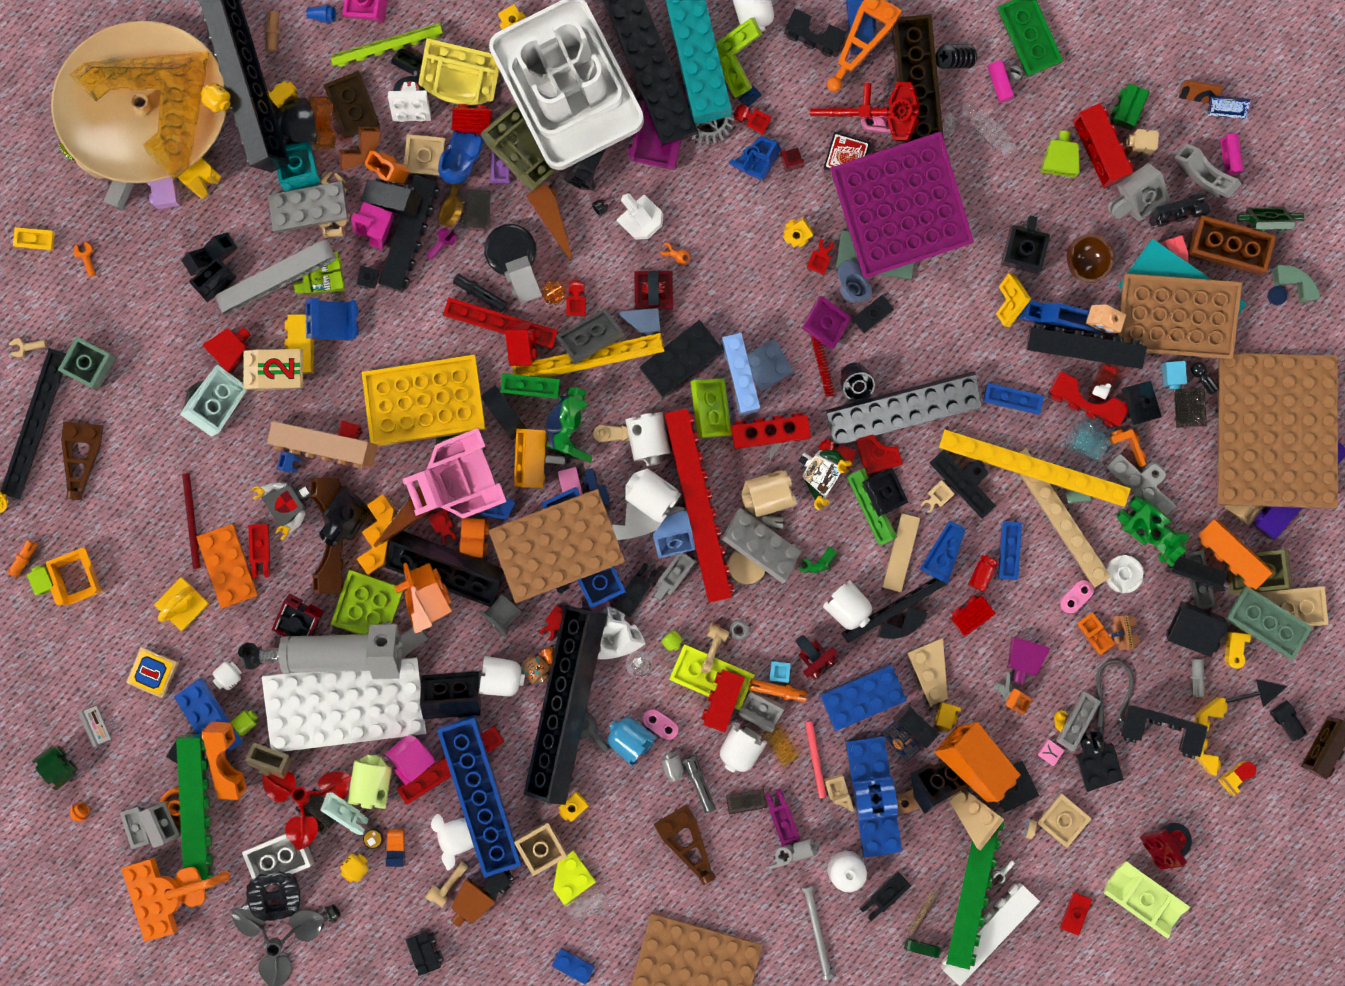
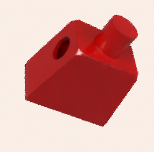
(228, 348)

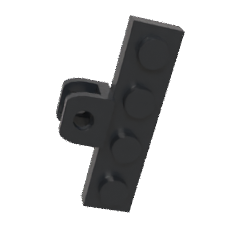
(964, 482)

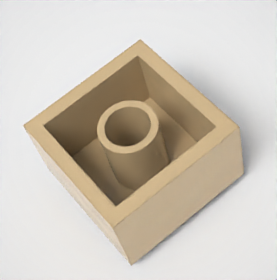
(540, 848)

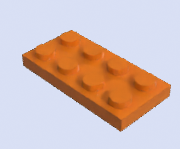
(227, 566)

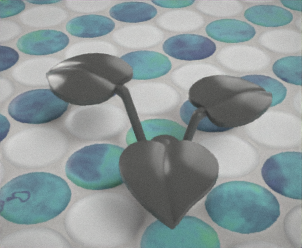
(272, 968)

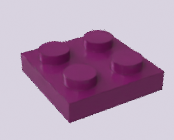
(826, 322)

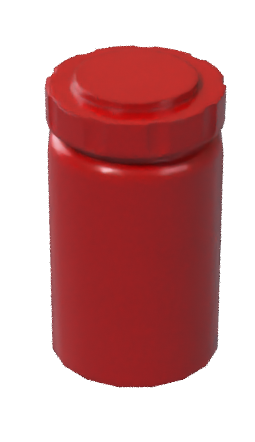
(983, 573)

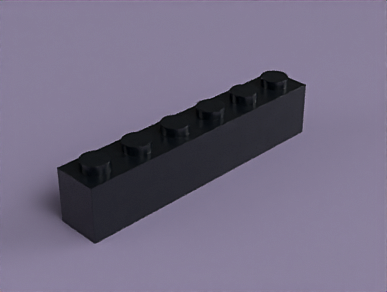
(407, 238)
(1086, 347)

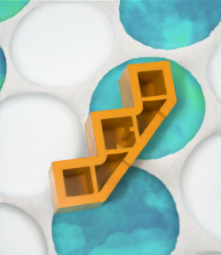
(384, 513)

